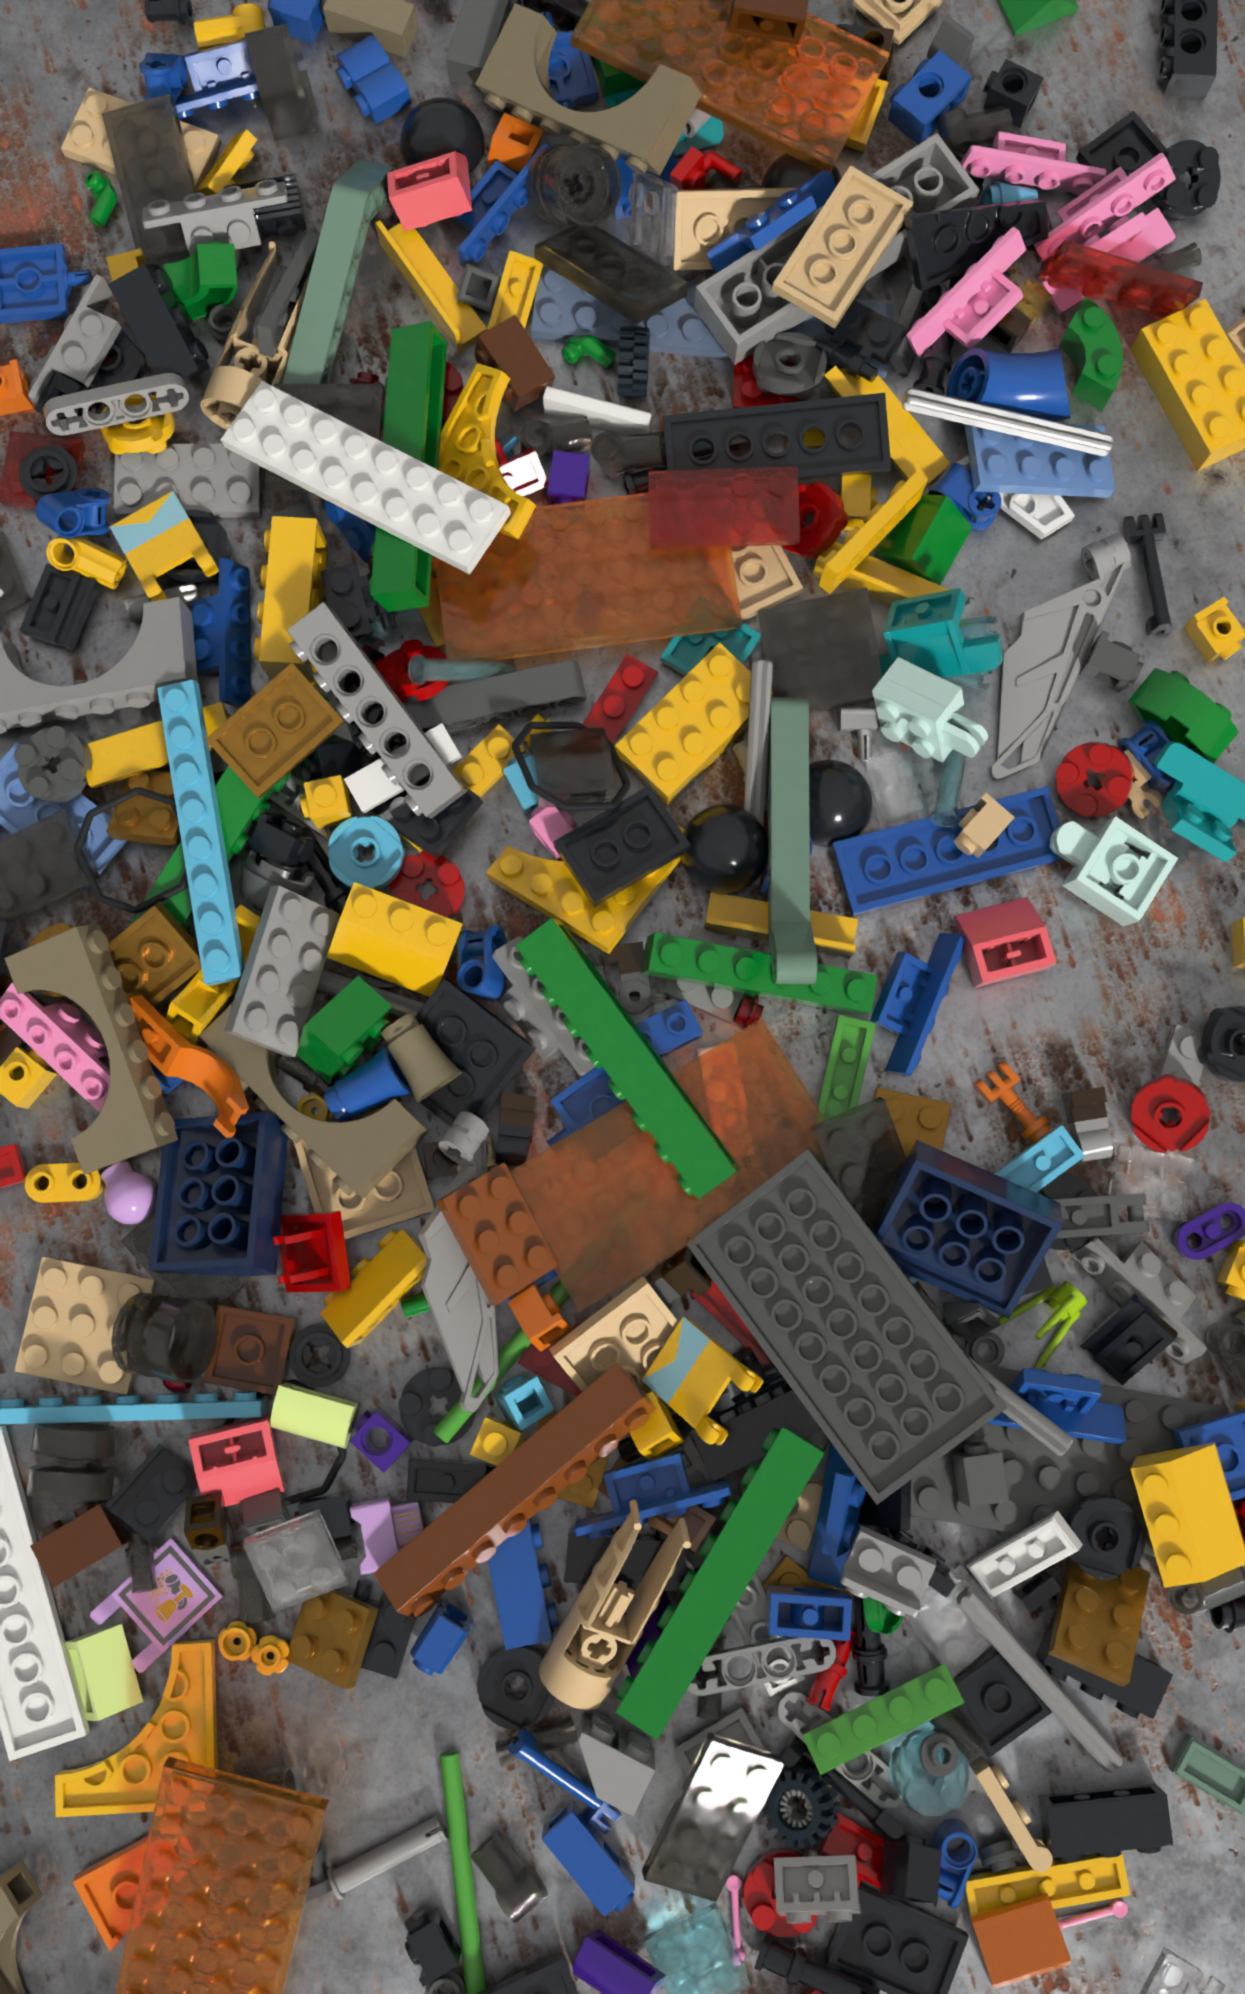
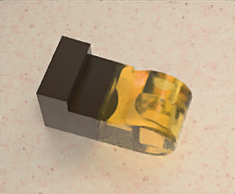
(1021, 316)

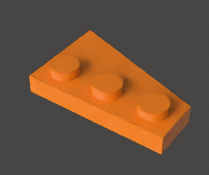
(111, 1890)

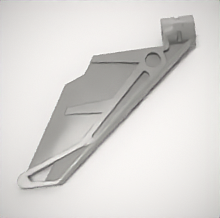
(1050, 653)
(449, 1284)

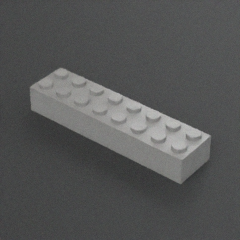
(740, 300)

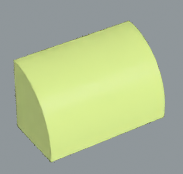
(313, 1414)
(103, 1672)

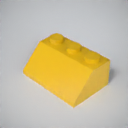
(393, 940)
(375, 1287)
(1188, 1514)

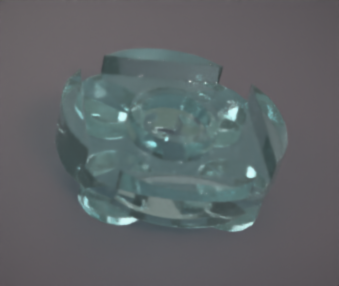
(914, 1790)

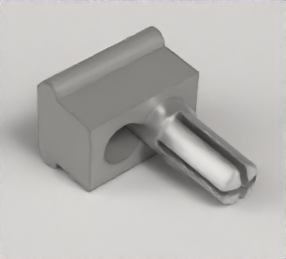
(862, 720)

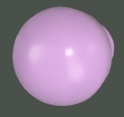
(128, 1194)

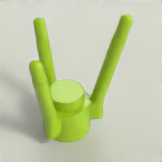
(1064, 1306)

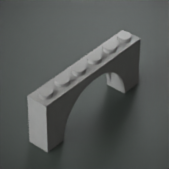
(157, 658)

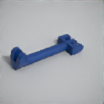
(526, 1751)

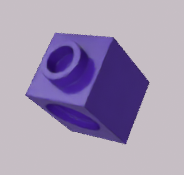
(568, 477)
(398, 1438)

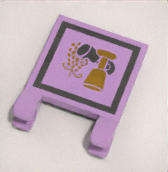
(169, 1611)

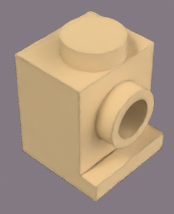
(982, 827)

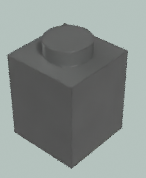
(980, 1475)

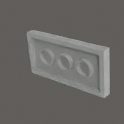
(201, 476)
(282, 971)

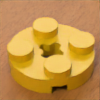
(136, 438)

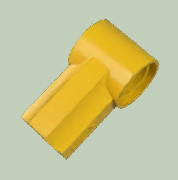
(229, 28)
(88, 560)

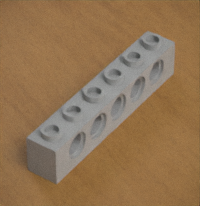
(323, 627)

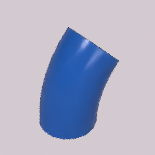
(1012, 382)

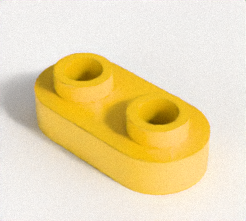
(63, 1183)

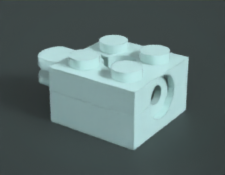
(925, 713)
(1116, 854)

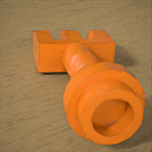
(1003, 1089)

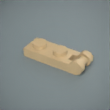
(1012, 1815)

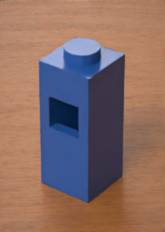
(589, 1859)

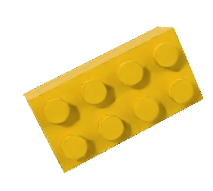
(1196, 381)
(291, 590)
(689, 726)

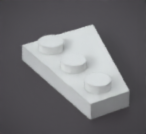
(1035, 512)

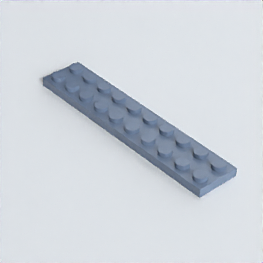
(569, 311)

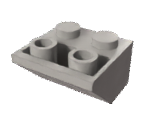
(616, 1762)

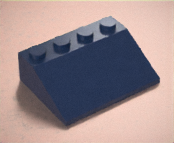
(220, 1198)
(966, 1228)

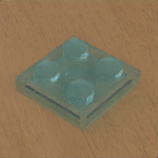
(698, 1955)

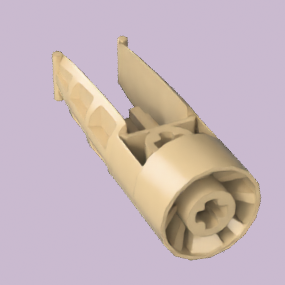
(233, 385)
(584, 1652)

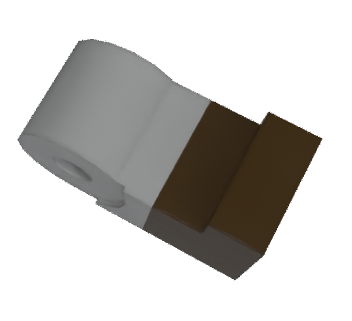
(1089, 1123)

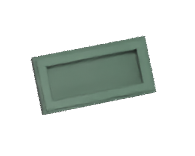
(1211, 1773)

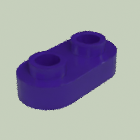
(1209, 1231)

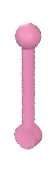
(734, 1884)
(1117, 1907)

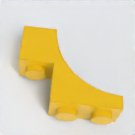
(202, 1004)

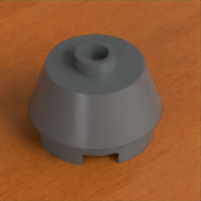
(261, 873)

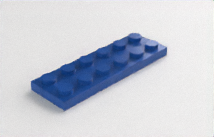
(924, 861)

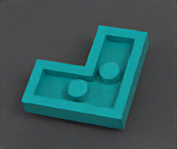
(687, 651)

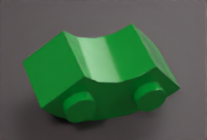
(204, 278)
(1094, 352)
(1184, 713)

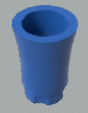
(367, 1087)

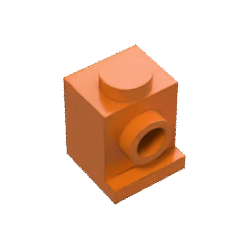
(514, 142)
(14, 389)
(539, 1317)

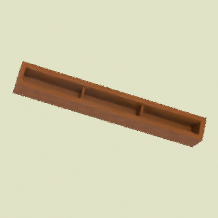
(514, 1492)

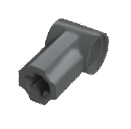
(1211, 1592)

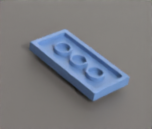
(1032, 467)
(21, 810)

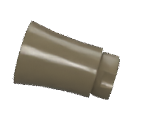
(419, 1057)

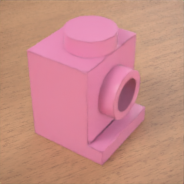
(549, 825)

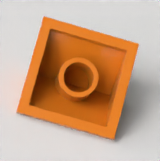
(1020, 1941)

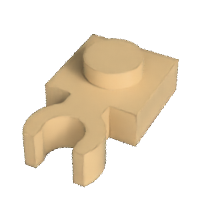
(1139, 789)

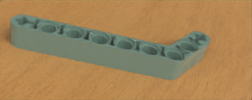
(350, 208)
(789, 926)

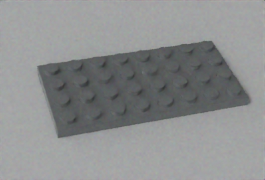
(845, 1326)
(1048, 1483)

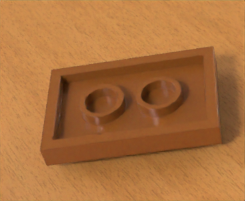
(497, 1233)

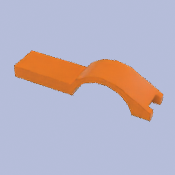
(192, 1063)

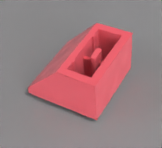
(430, 190)
(1004, 942)
(236, 1460)

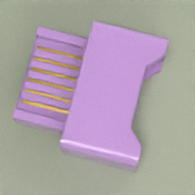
(385, 1529)

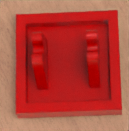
(313, 1252)

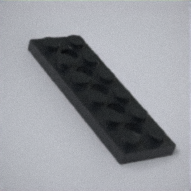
(792, 421)

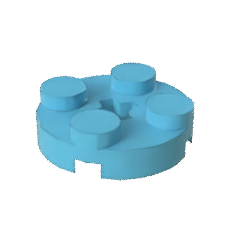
(365, 832)

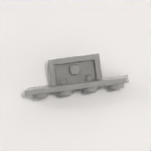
(217, 217)
(83, 343)
(534, 1014)
(1152, 1282)

